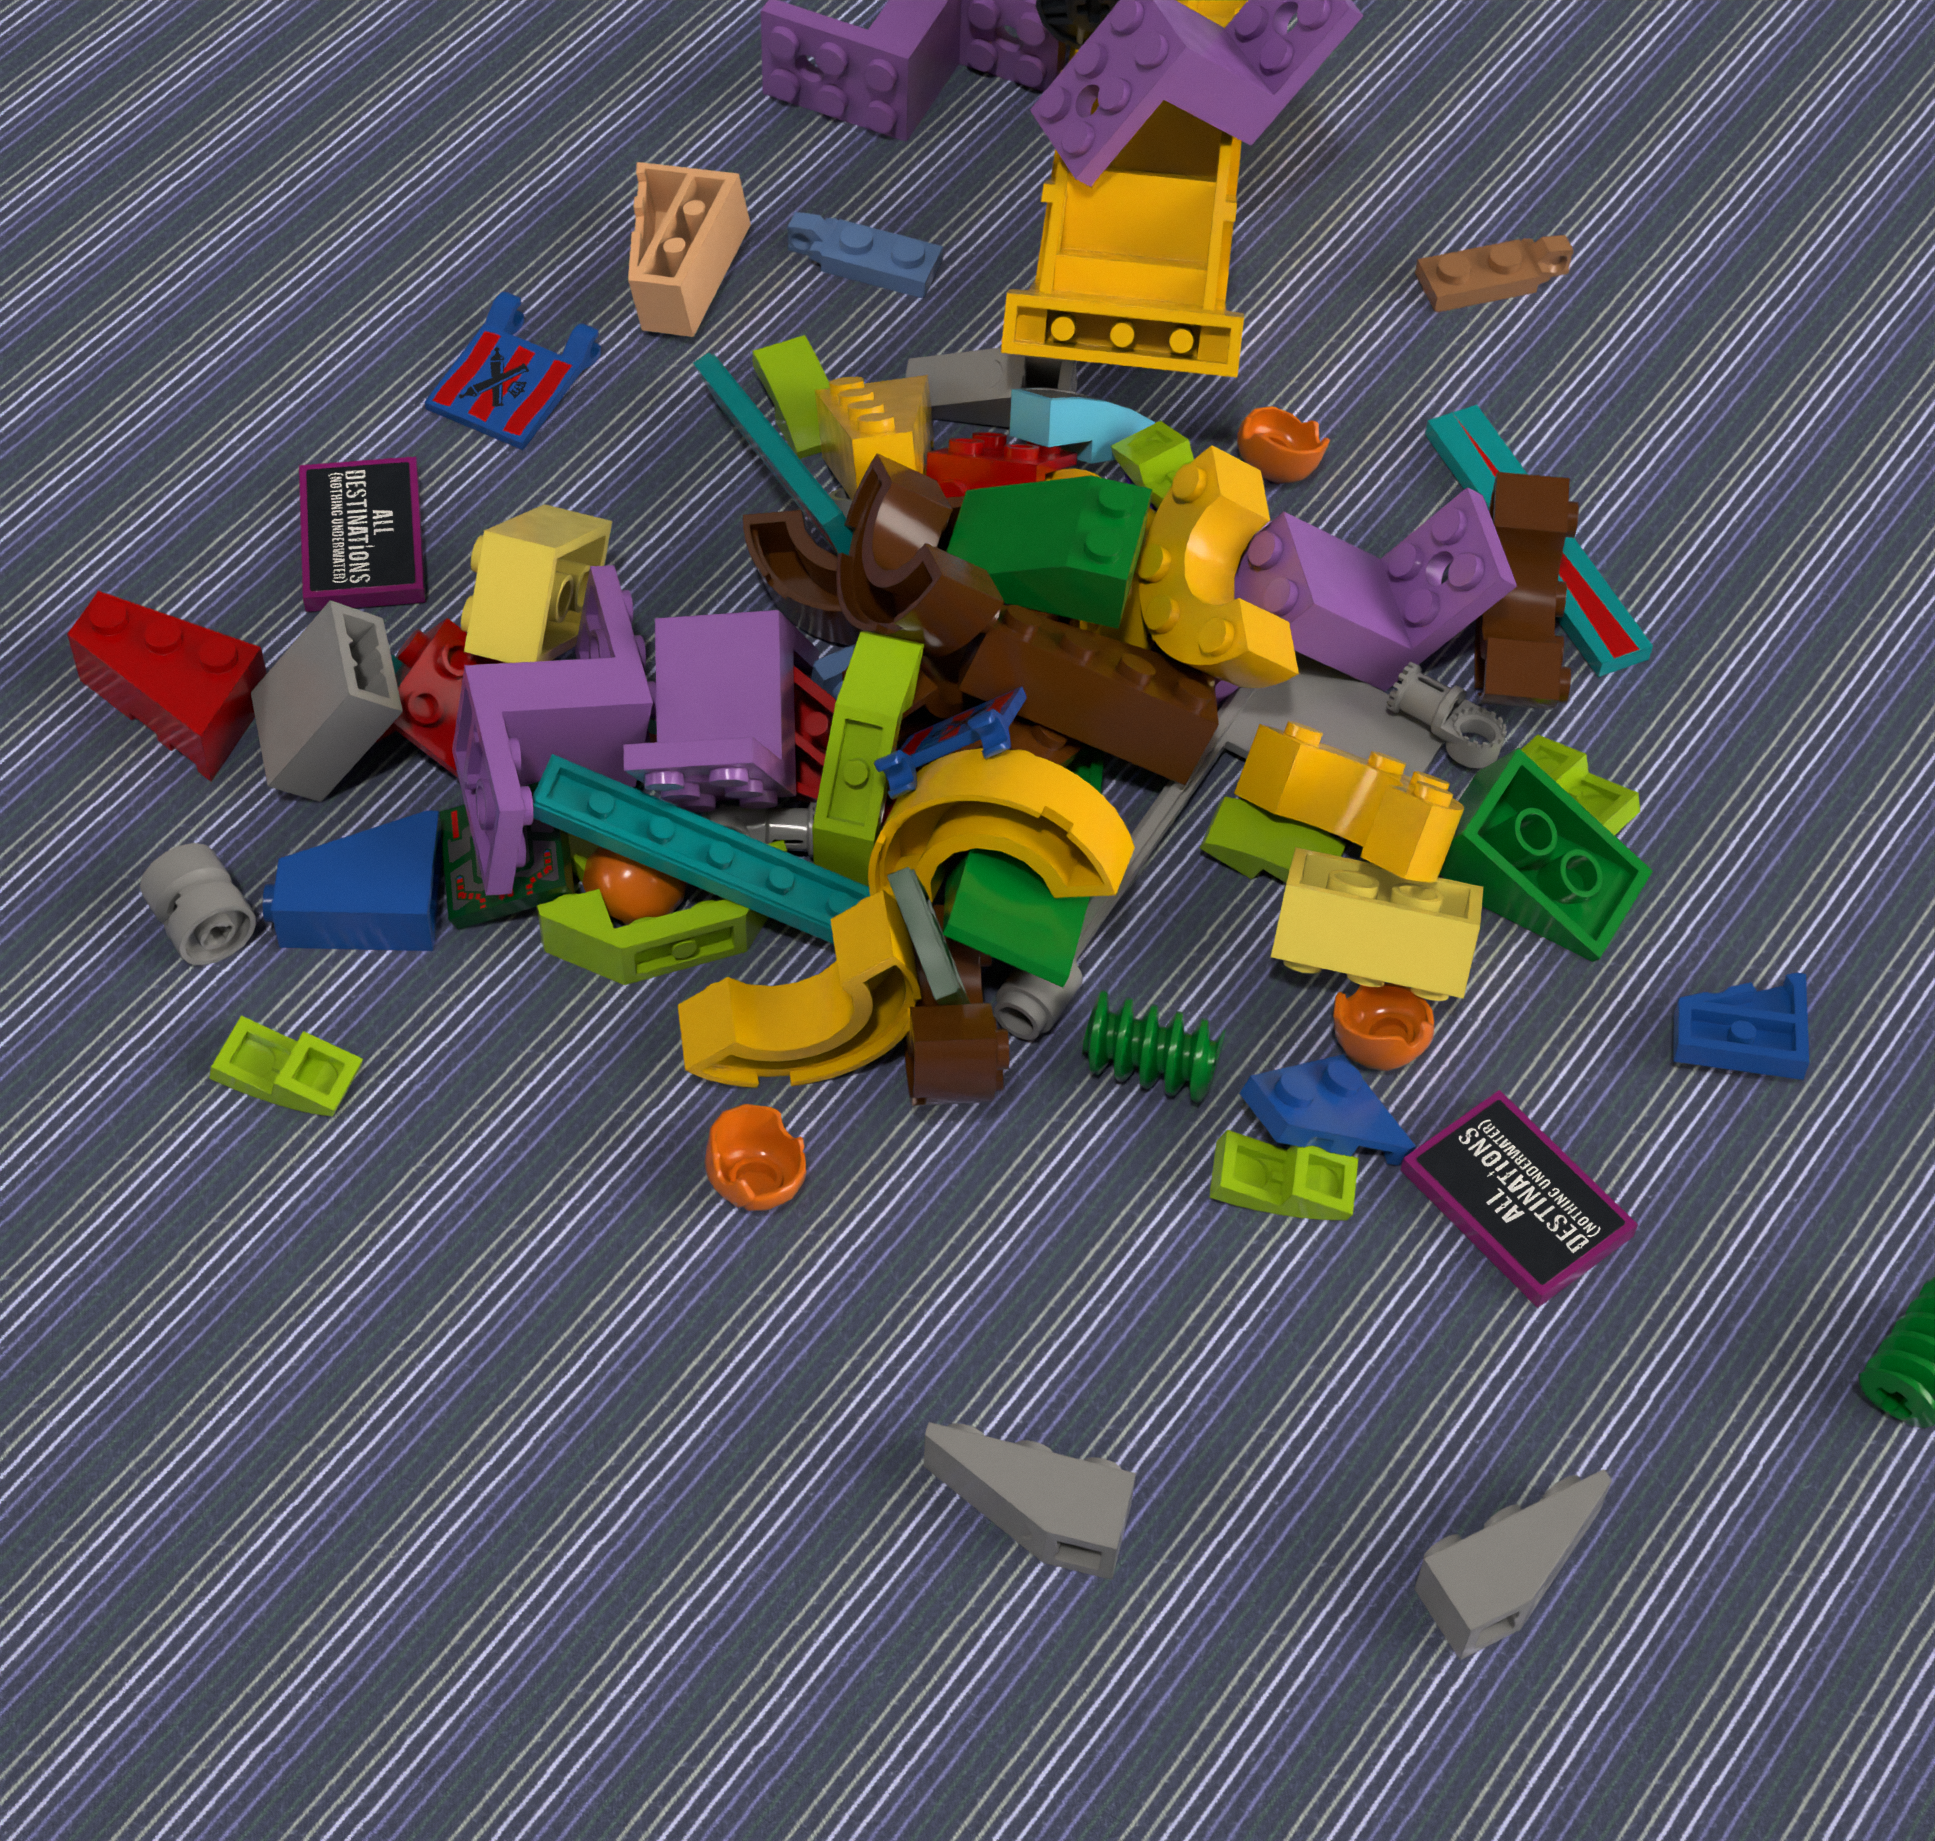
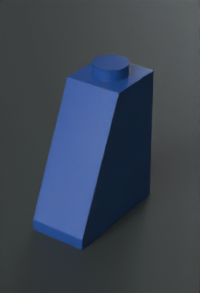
(362, 889)

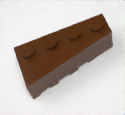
(1096, 690)

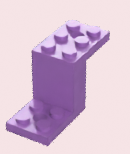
(1171, 53)
(905, 58)
(1373, 611)
(723, 710)
(527, 711)

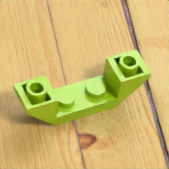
(863, 729)
(582, 933)

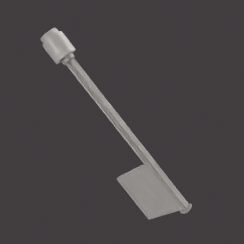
(1320, 697)

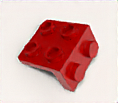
(991, 462)
(431, 689)

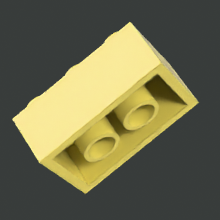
(532, 584)
(1378, 925)

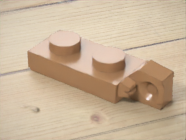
(1492, 271)

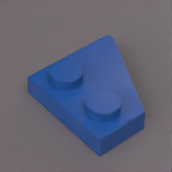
(1746, 1029)
(1325, 1107)

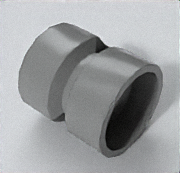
(197, 904)

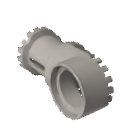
(1449, 716)
(770, 824)

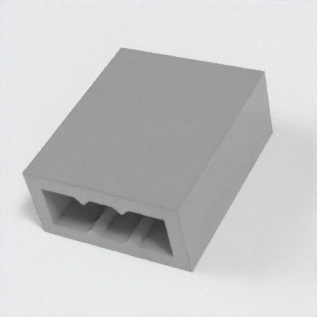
(326, 701)

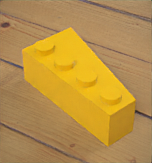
(872, 419)

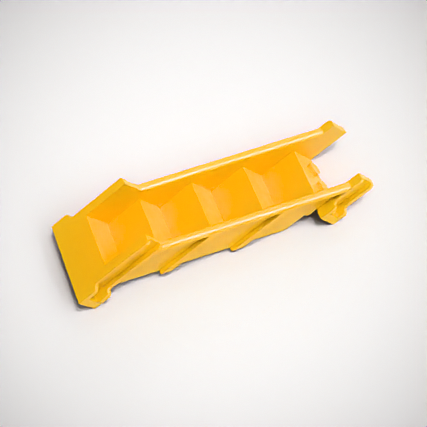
(1141, 254)

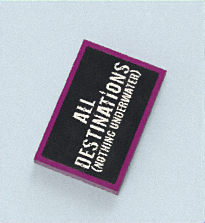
(361, 533)
(1518, 1198)

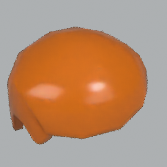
(1280, 444)
(631, 887)
(1383, 1025)
(754, 1158)

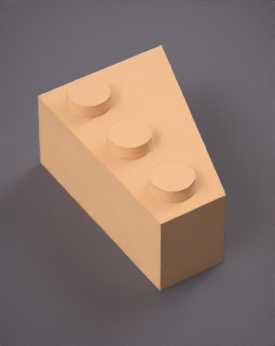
(682, 243)

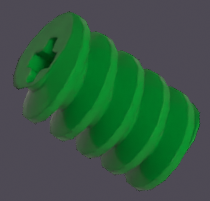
(1151, 1047)
(1903, 1369)

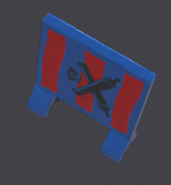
(509, 383)
(984, 722)

